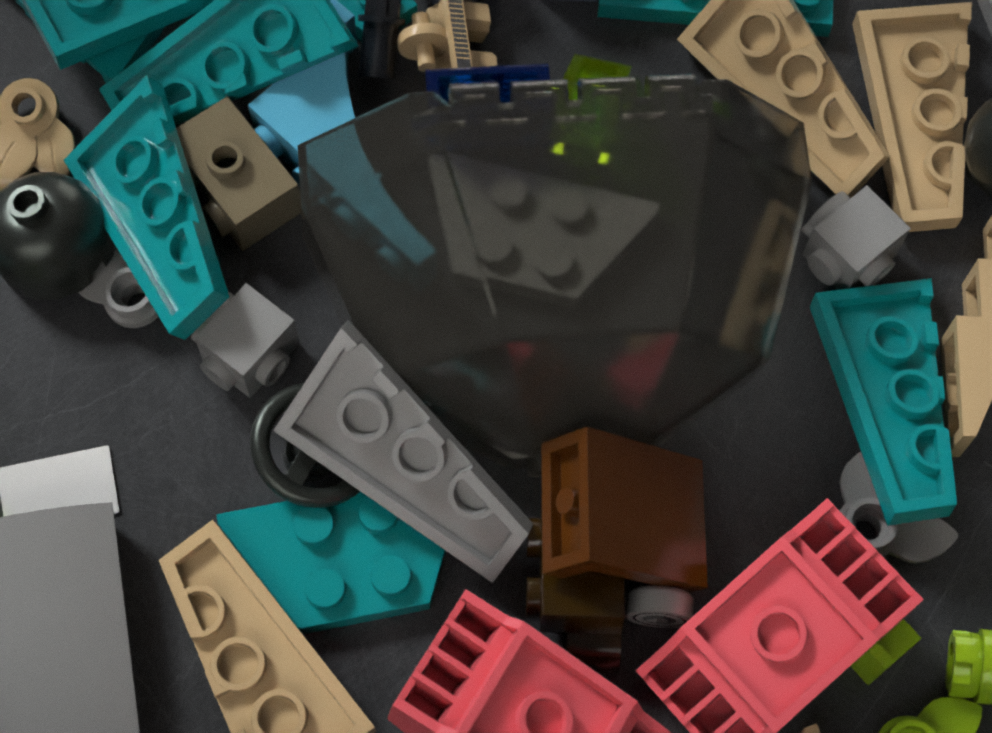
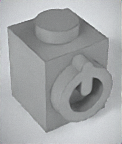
(853, 240)
(246, 342)

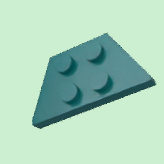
(336, 561)

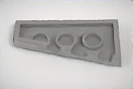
(393, 449)

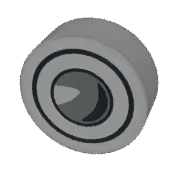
(659, 606)

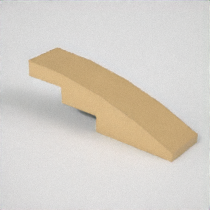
(968, 354)

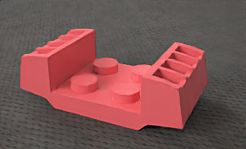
(781, 630)
(508, 678)

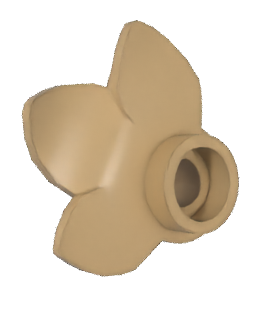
(35, 139)

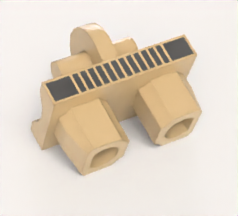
(443, 36)

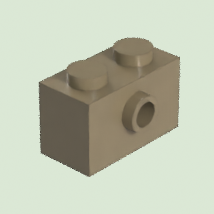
(237, 175)

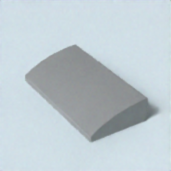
(64, 624)

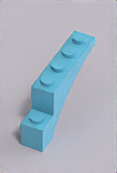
(305, 103)

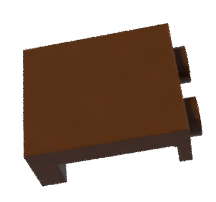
(622, 510)

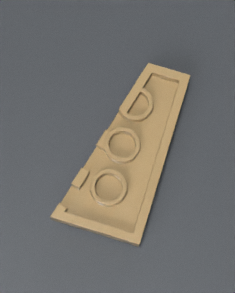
(779, 59)
(916, 95)
(251, 648)

